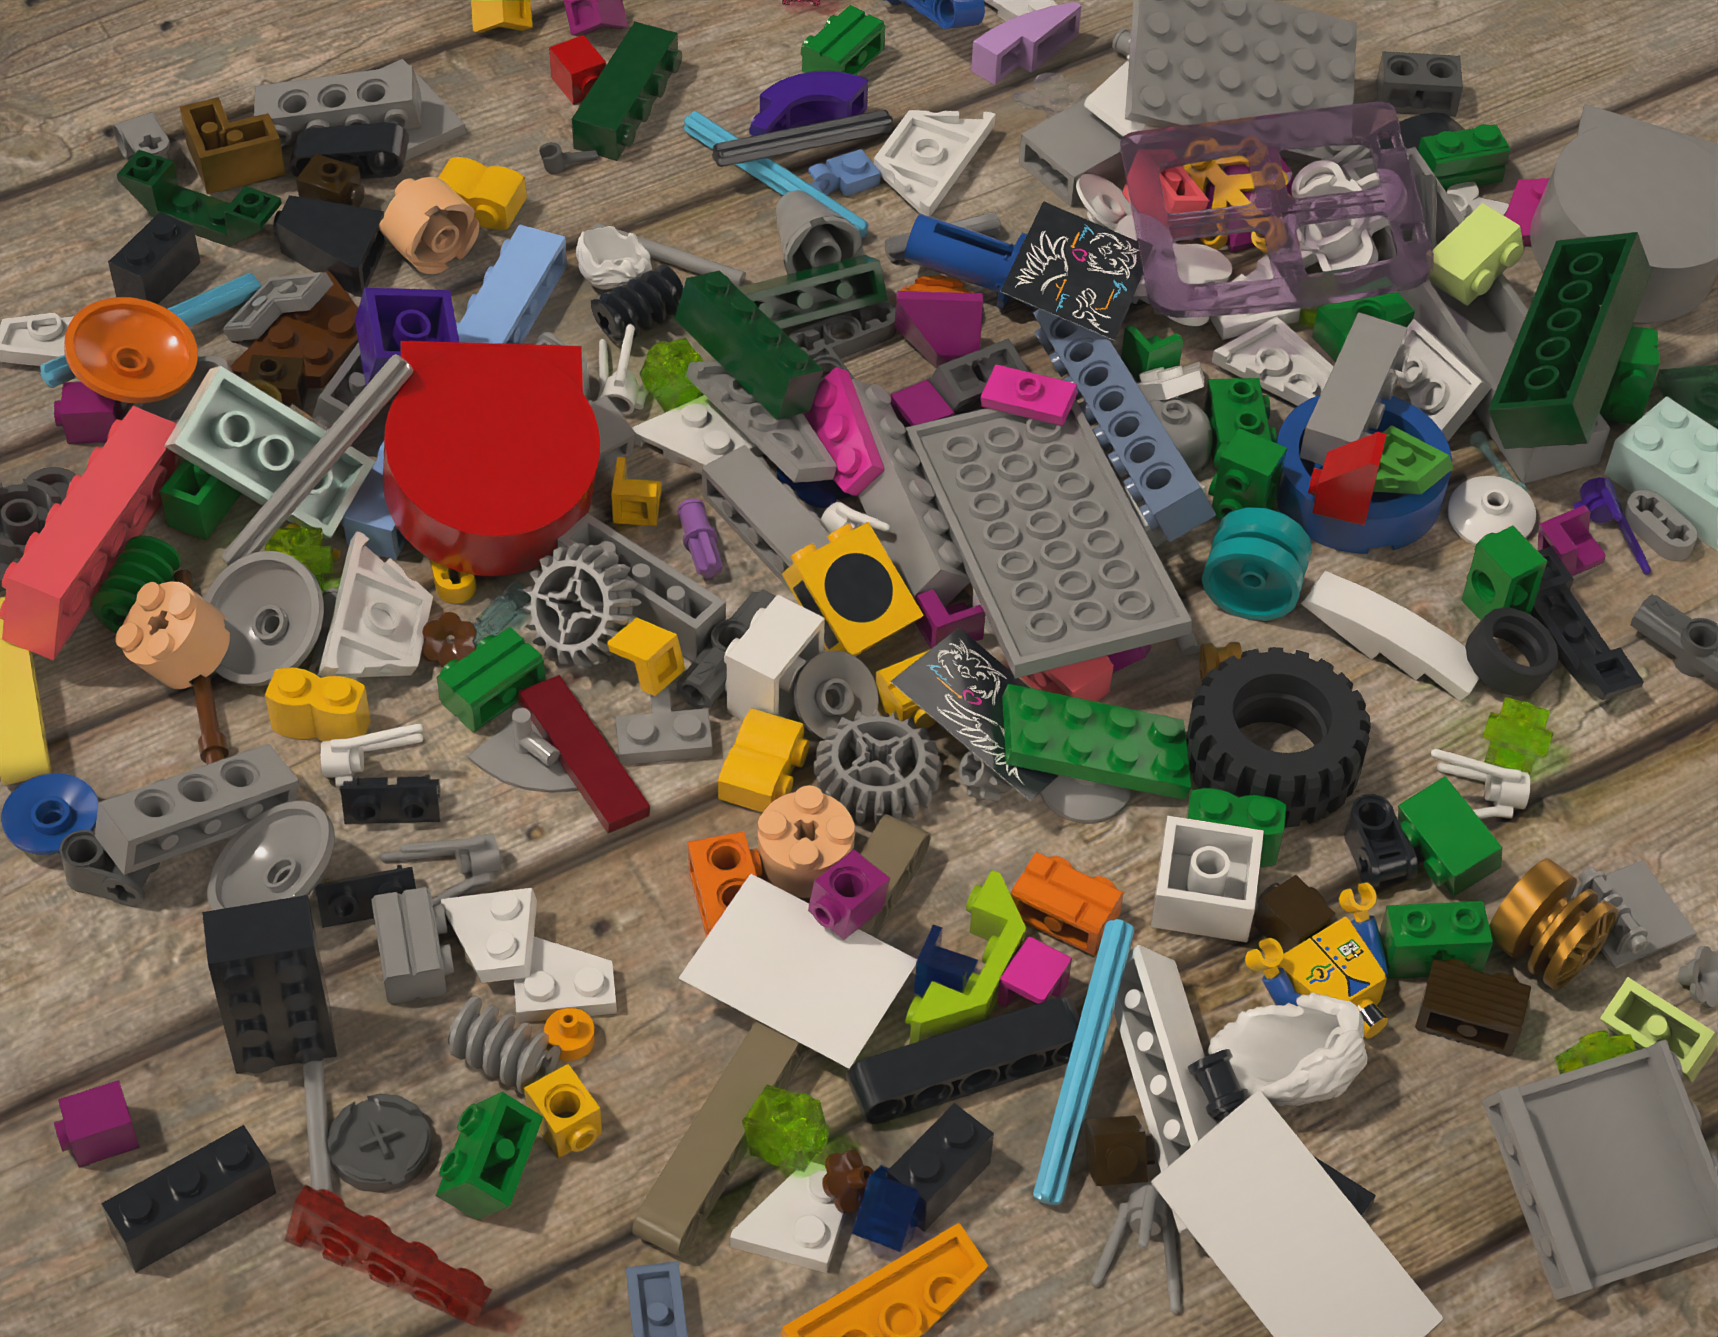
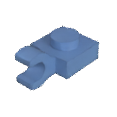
(847, 172)

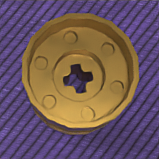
(1561, 931)

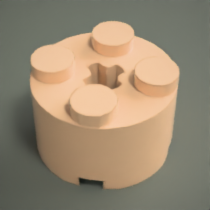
(429, 224)
(173, 634)
(802, 839)

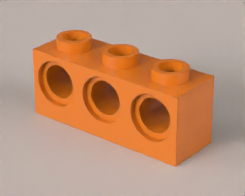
(711, 884)

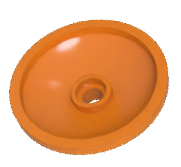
(130, 350)

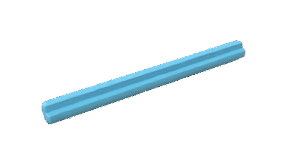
(766, 169)
(190, 312)
(1083, 1063)

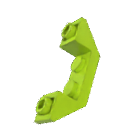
(993, 919)

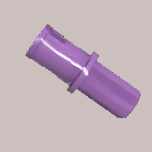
(699, 538)

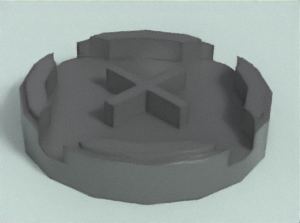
(379, 1143)

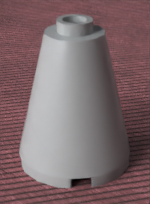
(813, 233)

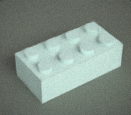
(258, 443)
(1677, 459)

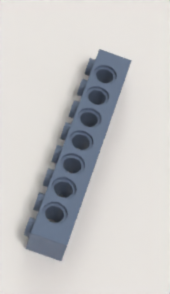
(1126, 425)

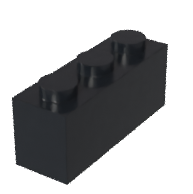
(189, 1198)

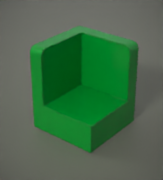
(1151, 353)

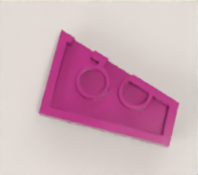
(845, 432)

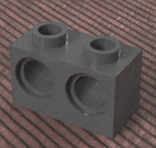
(1420, 82)
(965, 378)

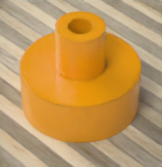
(572, 1031)

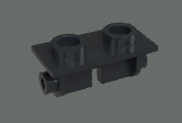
(377, 802)
(350, 898)

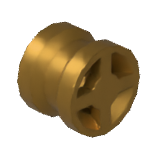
(1211, 656)

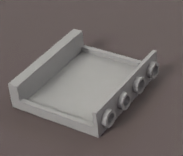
(1609, 1168)

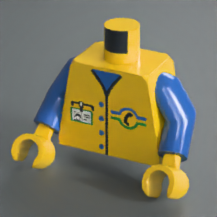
(1337, 962)

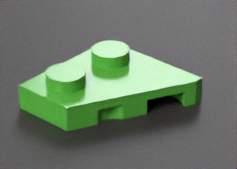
(1409, 464)

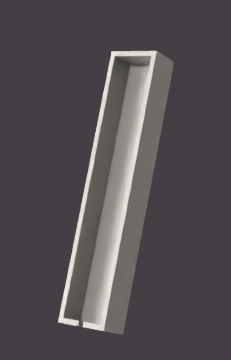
(1480, 335)

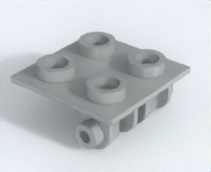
(1646, 913)

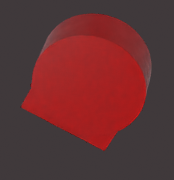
(489, 453)

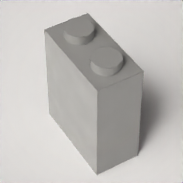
(1069, 147)

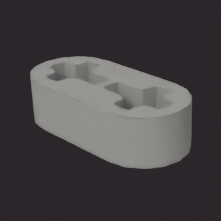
(1660, 525)

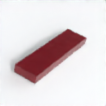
(584, 754)

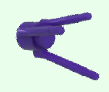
(1602, 502)

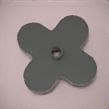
(26, 509)

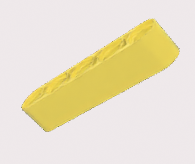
(22, 727)

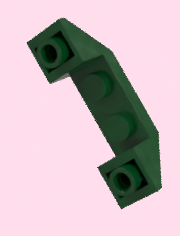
(155, 186)

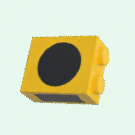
(853, 589)

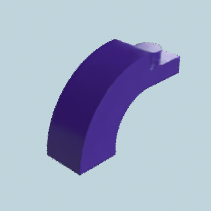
(810, 100)

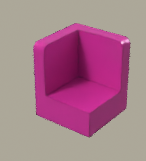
(1035, 973)

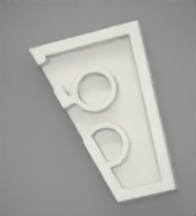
(32, 338)
(1279, 360)

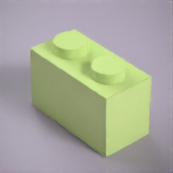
(1476, 254)
(1652, 1019)

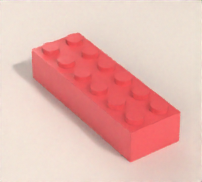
(86, 533)

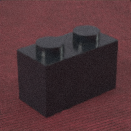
(155, 260)
(944, 1162)

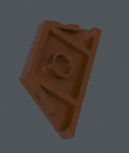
(318, 335)

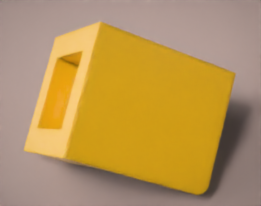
(501, 13)
(634, 499)
(653, 651)

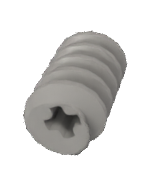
(499, 1048)

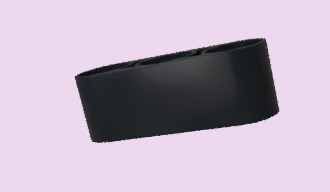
(374, 148)

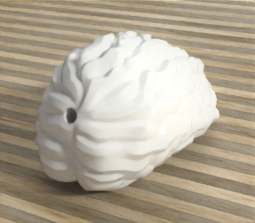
(1296, 1050)

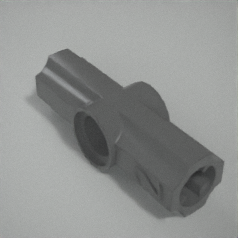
(1689, 640)
(708, 673)

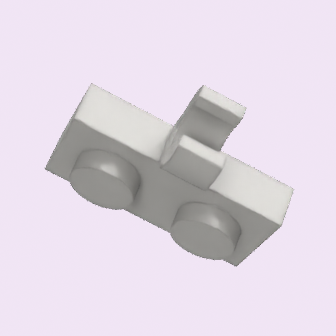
(663, 733)

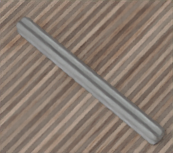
(320, 459)

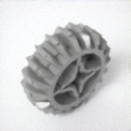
(563, 623)
(880, 753)

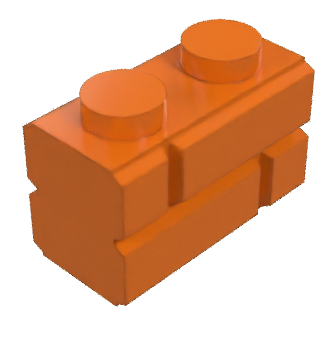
(1066, 902)

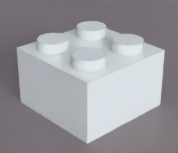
(769, 657)
(1207, 879)

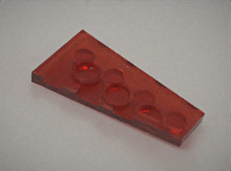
(386, 1257)

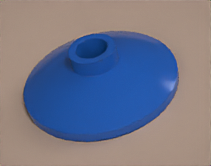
(46, 800)

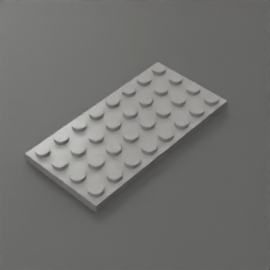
(1047, 538)

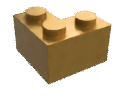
(228, 151)

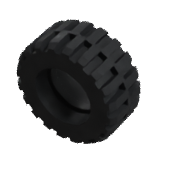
(1288, 692)

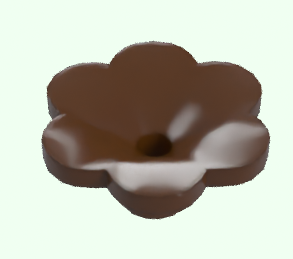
(438, 644)
(846, 1180)

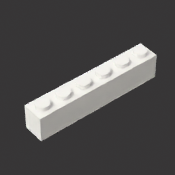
(1159, 1048)

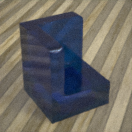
(942, 965)
(887, 1212)

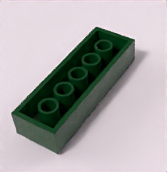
(1570, 342)

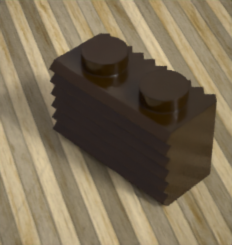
(1473, 1006)

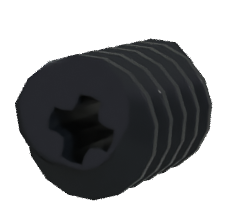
(638, 303)

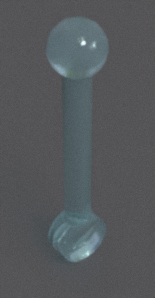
(1479, 440)

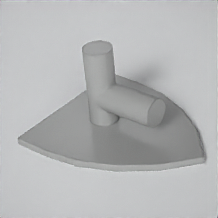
(522, 757)

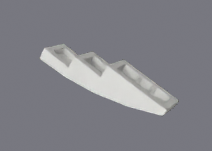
(1387, 628)

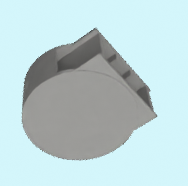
(1645, 181)

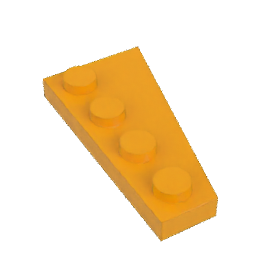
(902, 1296)

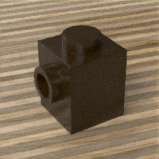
(331, 181)
(282, 372)
(1292, 913)
(1118, 1150)

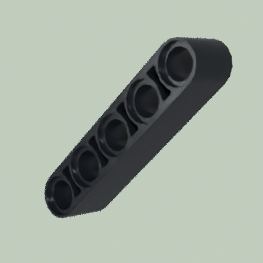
(964, 1061)

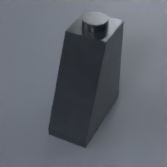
(332, 239)

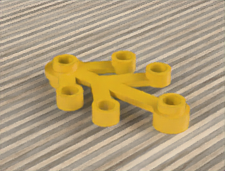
(1227, 191)

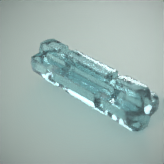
(501, 611)

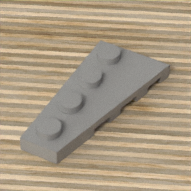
(786, 441)

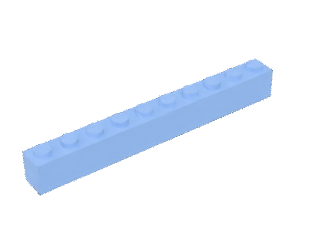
(498, 313)

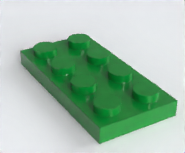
(1095, 742)

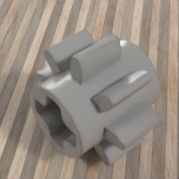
(981, 779)

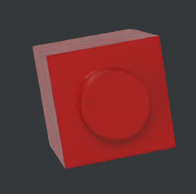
(575, 67)

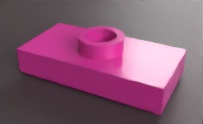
(1029, 395)

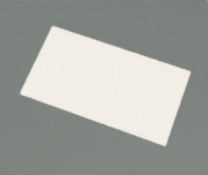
(1289, 1233)

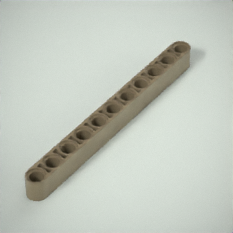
(716, 1137)

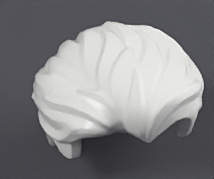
(611, 258)

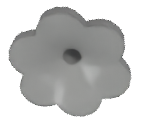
(1702, 976)

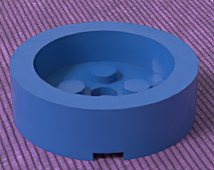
(1391, 517)

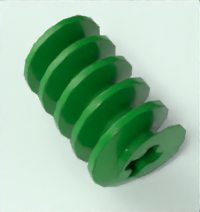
(141, 562)

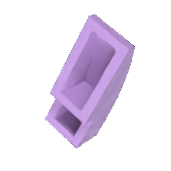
(1025, 41)

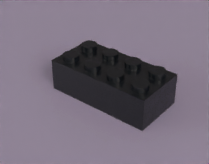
(269, 984)

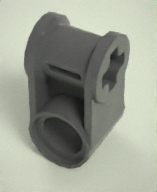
(100, 874)

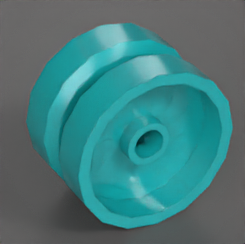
(1257, 564)

